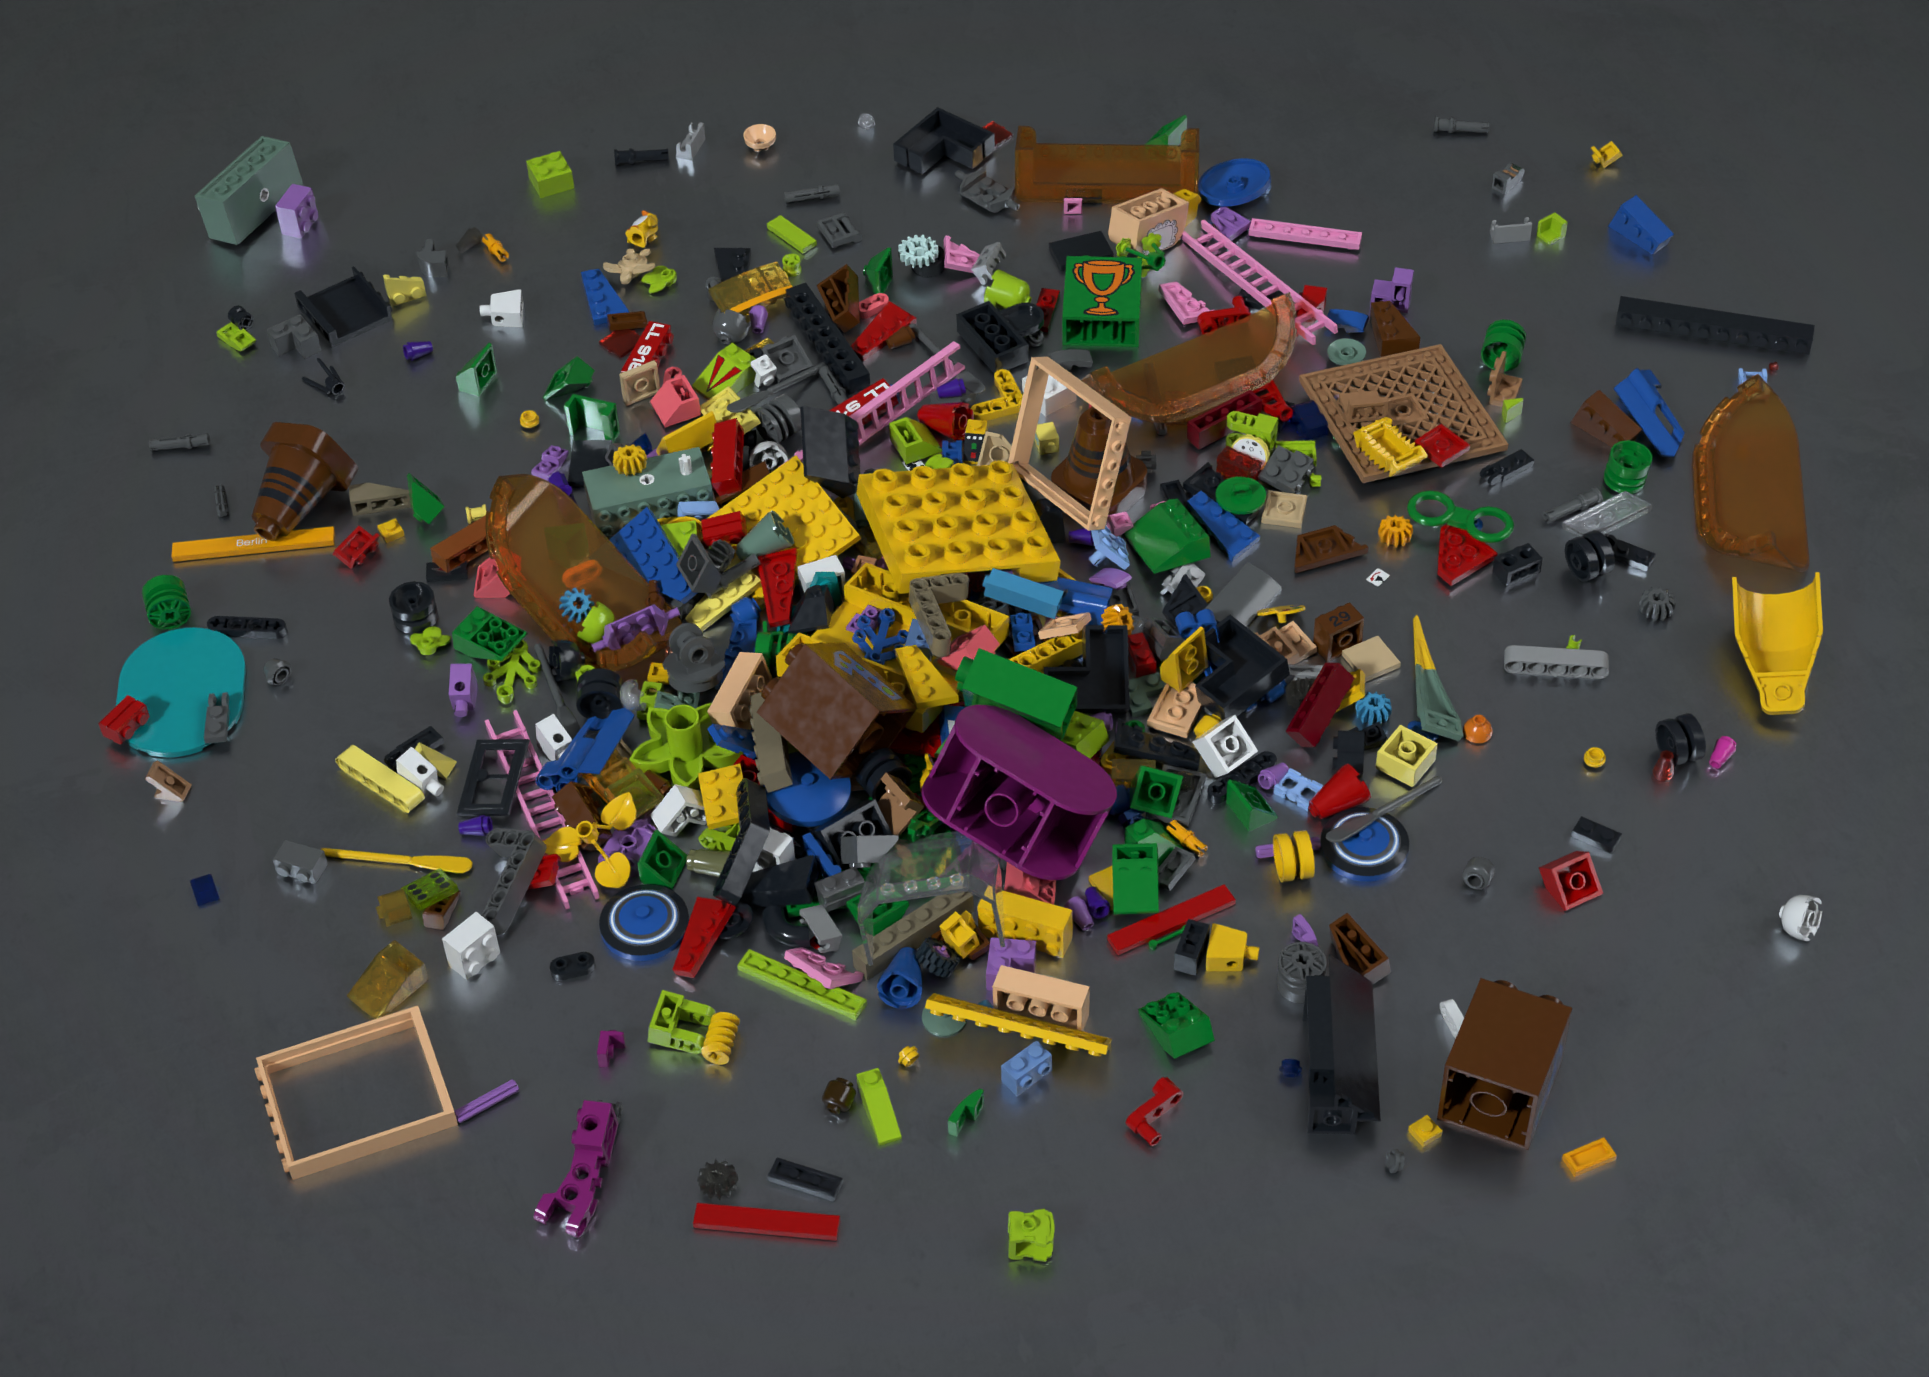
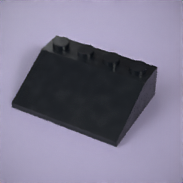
(830, 450)

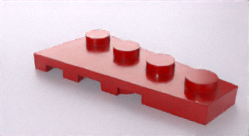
(883, 326)
(777, 582)
(702, 931)

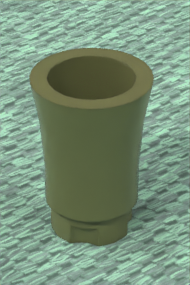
(706, 861)

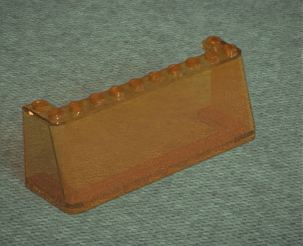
(1102, 170)

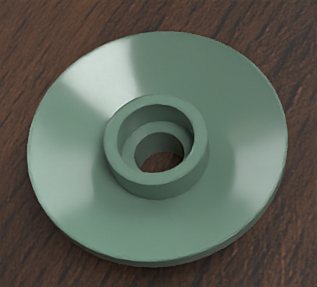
(1346, 351)
(941, 1025)

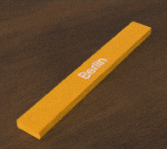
(252, 544)

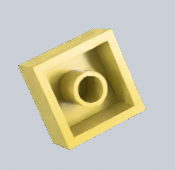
(1406, 755)

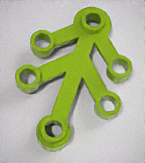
(505, 692)

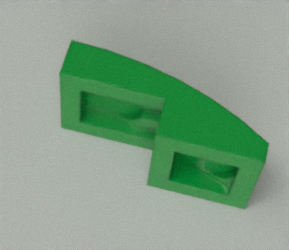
(968, 1108)

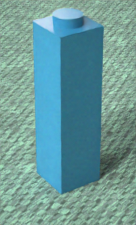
(1023, 593)

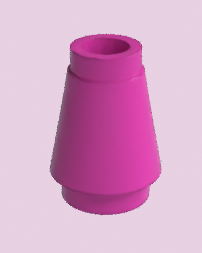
(1722, 751)

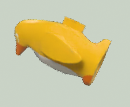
(643, 230)

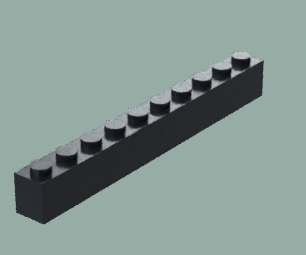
(1715, 325)

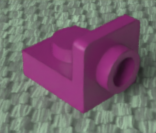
(607, 1042)

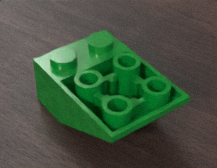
(486, 636)
(1135, 878)
(1177, 1024)

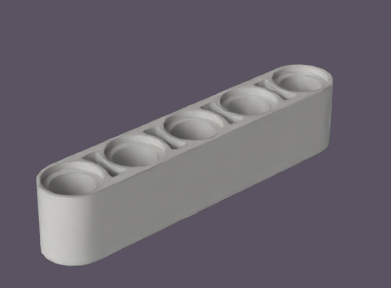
(1556, 662)

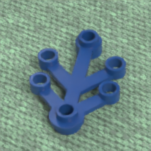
(885, 619)

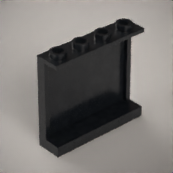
(345, 309)

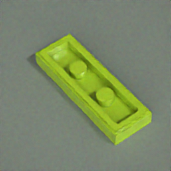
(791, 234)

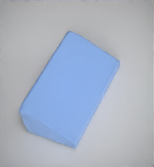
(697, 509)

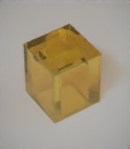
(393, 908)

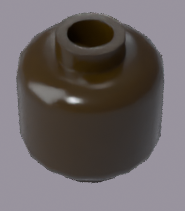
(838, 1095)

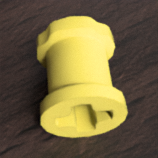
(474, 514)

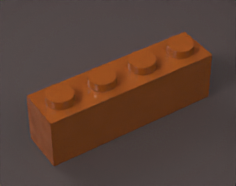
(461, 546)

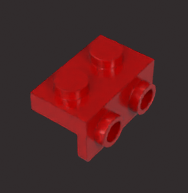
(356, 546)

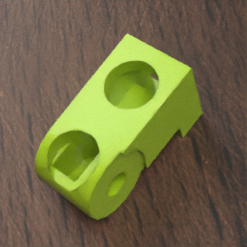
(648, 697)

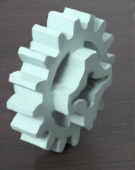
(918, 251)

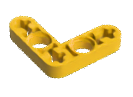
(1009, 407)

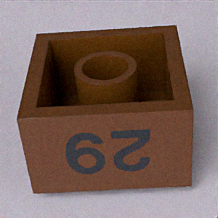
(1338, 631)

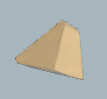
(994, 448)

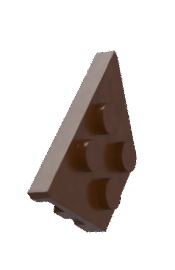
(1325, 547)

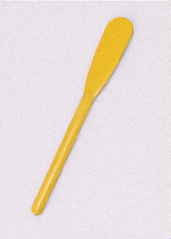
(446, 863)

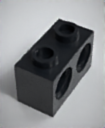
(1517, 564)
(1191, 947)

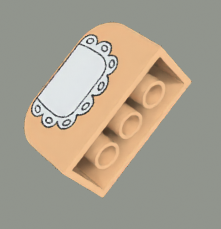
(1150, 213)

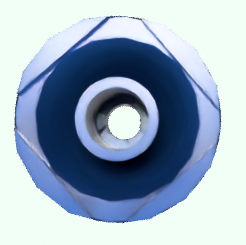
(901, 980)

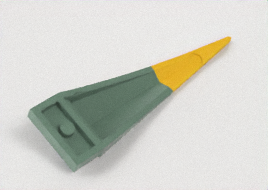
(1433, 703)

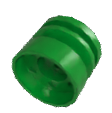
(1507, 337)
(1627, 467)
(166, 602)
(769, 648)

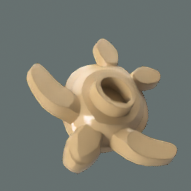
(631, 265)

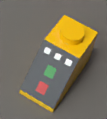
(974, 439)

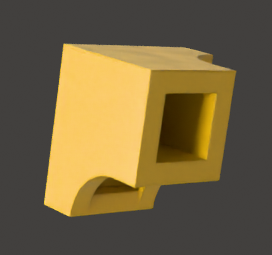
(959, 933)

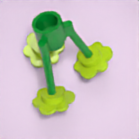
(1153, 260)

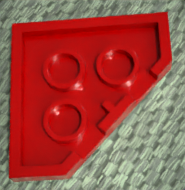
(1461, 554)

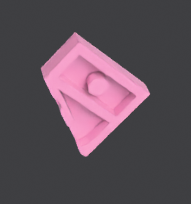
(958, 257)

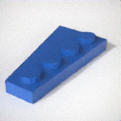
(601, 296)
(741, 640)

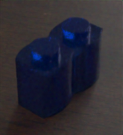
(1309, 420)

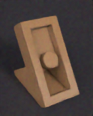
(169, 784)

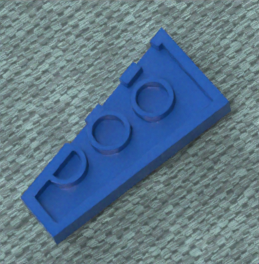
(1227, 529)
(733, 739)

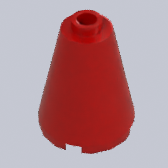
(947, 418)
(1339, 793)

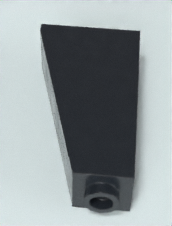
(783, 884)

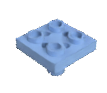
(1109, 547)

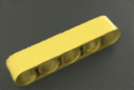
(380, 778)

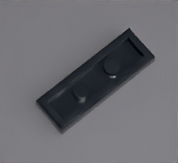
(805, 1179)

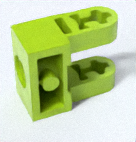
(1258, 426)
(718, 840)
(668, 1012)

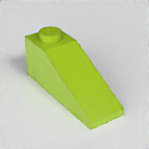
(878, 1106)

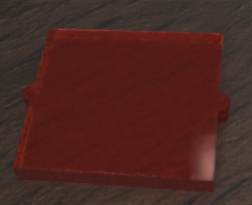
(1000, 133)
(620, 342)

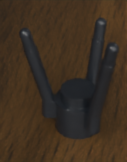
(333, 382)

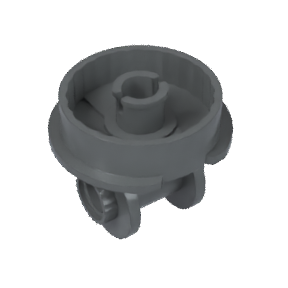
(693, 663)

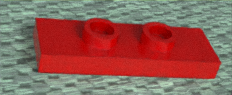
(1047, 302)

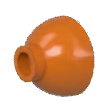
(1477, 729)

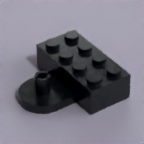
(999, 334)

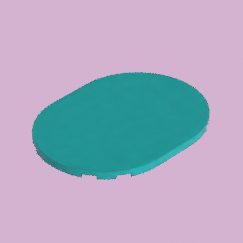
(174, 682)

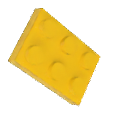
(719, 795)

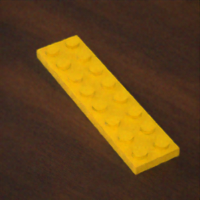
(1026, 1026)

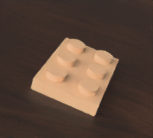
(1175, 711)

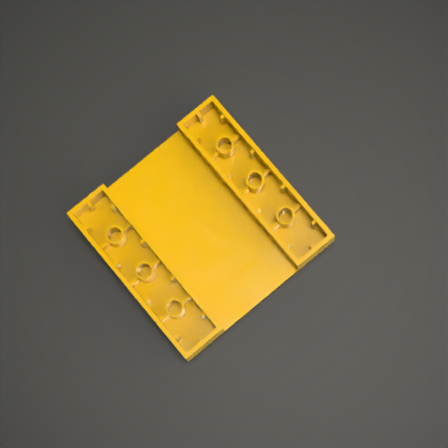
(956, 522)
(876, 588)

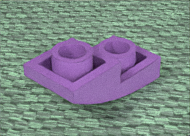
(551, 462)
(1111, 578)
(871, 612)
(1303, 931)

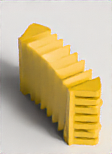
(1388, 446)

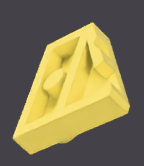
(403, 289)

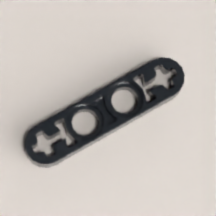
(271, 627)
(1240, 775)

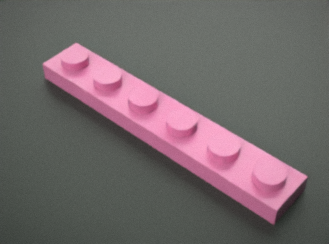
(1305, 234)

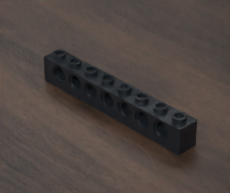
(827, 338)

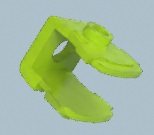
(1031, 1235)

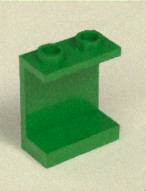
(592, 414)

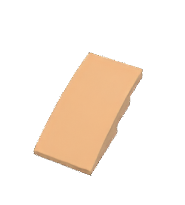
(1290, 642)

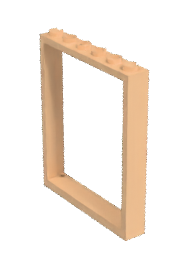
(1025, 434)
(337, 1042)

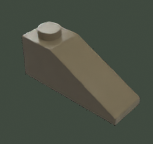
(375, 498)

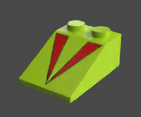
(728, 368)

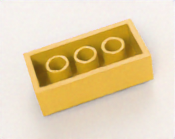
(1030, 920)

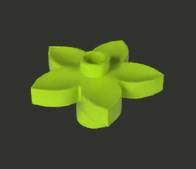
(681, 745)

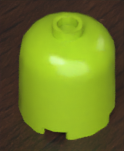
(1007, 291)

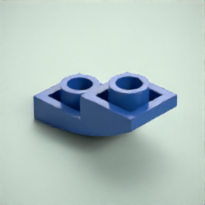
(1349, 320)
(1022, 631)

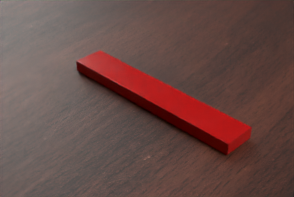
(1170, 919)
(766, 1221)

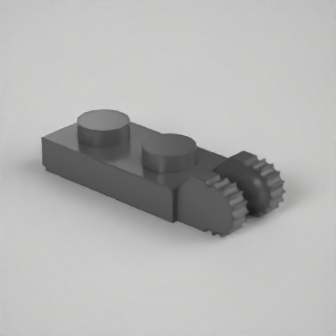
(217, 719)

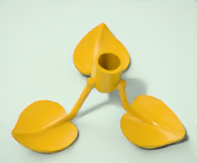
(615, 869)

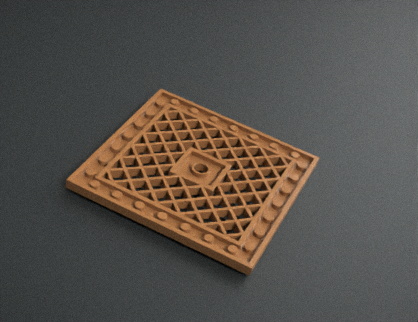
(1321, 386)

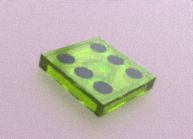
(430, 889)

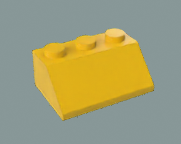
(693, 435)

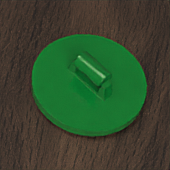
(1240, 495)

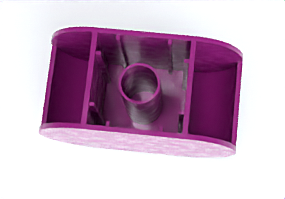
(1019, 792)

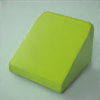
(1511, 409)

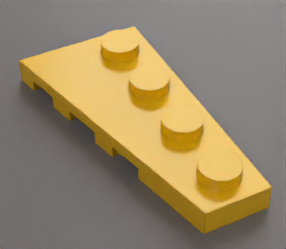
(923, 679)

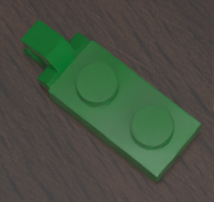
(922, 824)

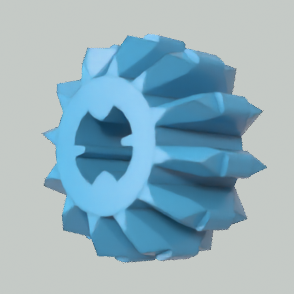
(571, 610)
(1373, 708)

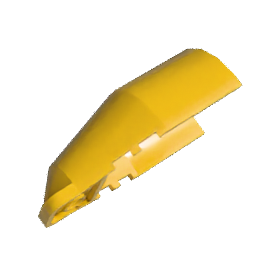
(1779, 642)

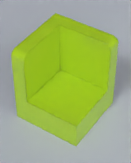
(1552, 228)

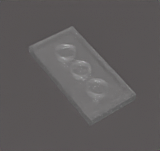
(1608, 515)

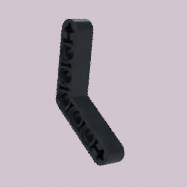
(748, 843)

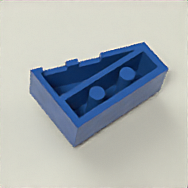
(1641, 226)

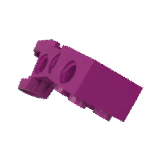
(593, 1149)

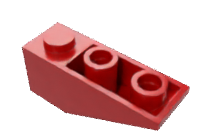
(1316, 297)

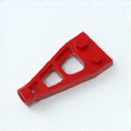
(1277, 408)

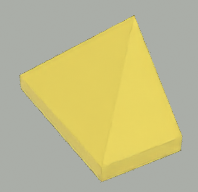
(441, 762)

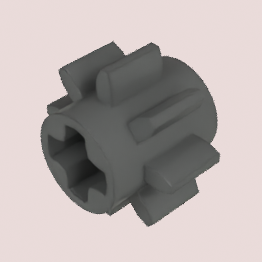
(1148, 459)

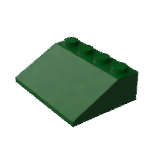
(1168, 537)

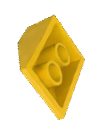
(1186, 661)

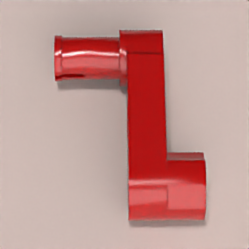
(1214, 320)
(1165, 1098)

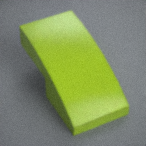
(235, 337)

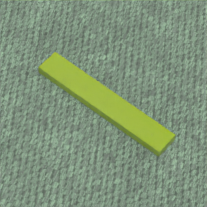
(801, 984)

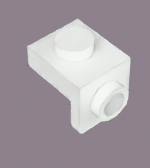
(764, 370)

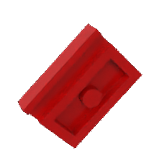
(546, 872)

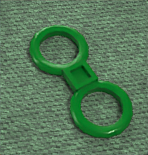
(1460, 517)

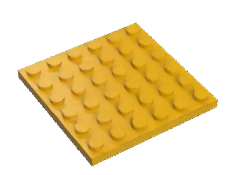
(806, 509)

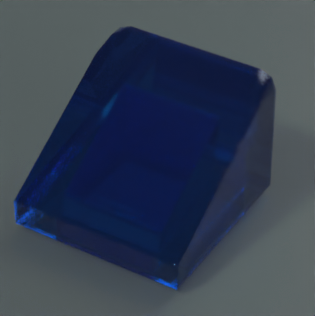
(644, 442)
(204, 889)

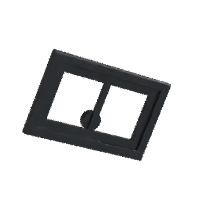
(477, 774)

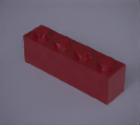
(1213, 423)
(1320, 705)

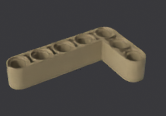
(924, 598)

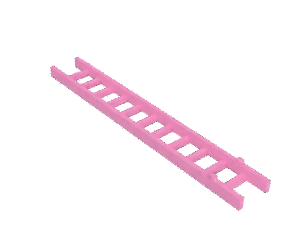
(1266, 275)
(899, 387)
(575, 887)

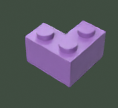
(1396, 291)
(1015, 954)

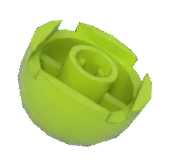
(595, 623)

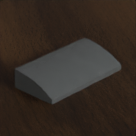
(1245, 595)

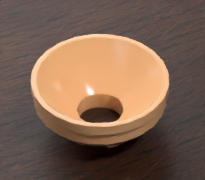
(759, 133)

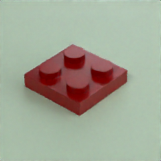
(1442, 445)

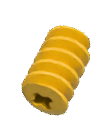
(720, 1037)

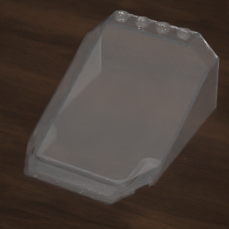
(928, 869)

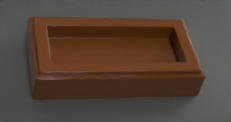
(627, 320)

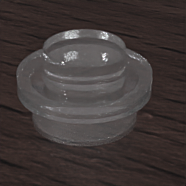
(866, 121)

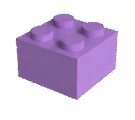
(296, 211)

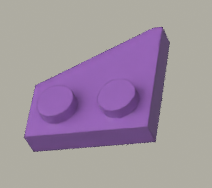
(1229, 222)

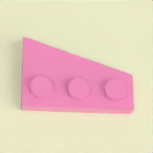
(1182, 302)
(816, 967)

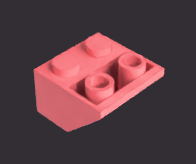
(676, 401)
(1029, 886)

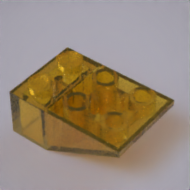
(388, 980)

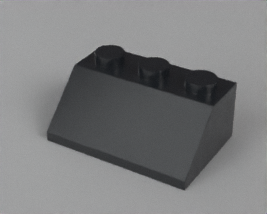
(860, 820)

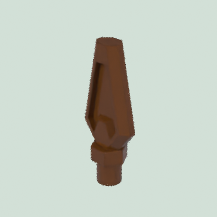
(654, 595)

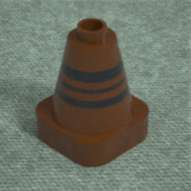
(1080, 470)
(298, 475)

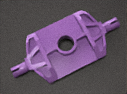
(627, 628)
(639, 834)

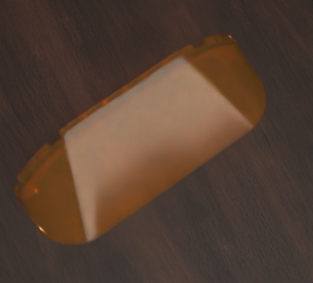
(1204, 369)
(1751, 480)
(551, 547)

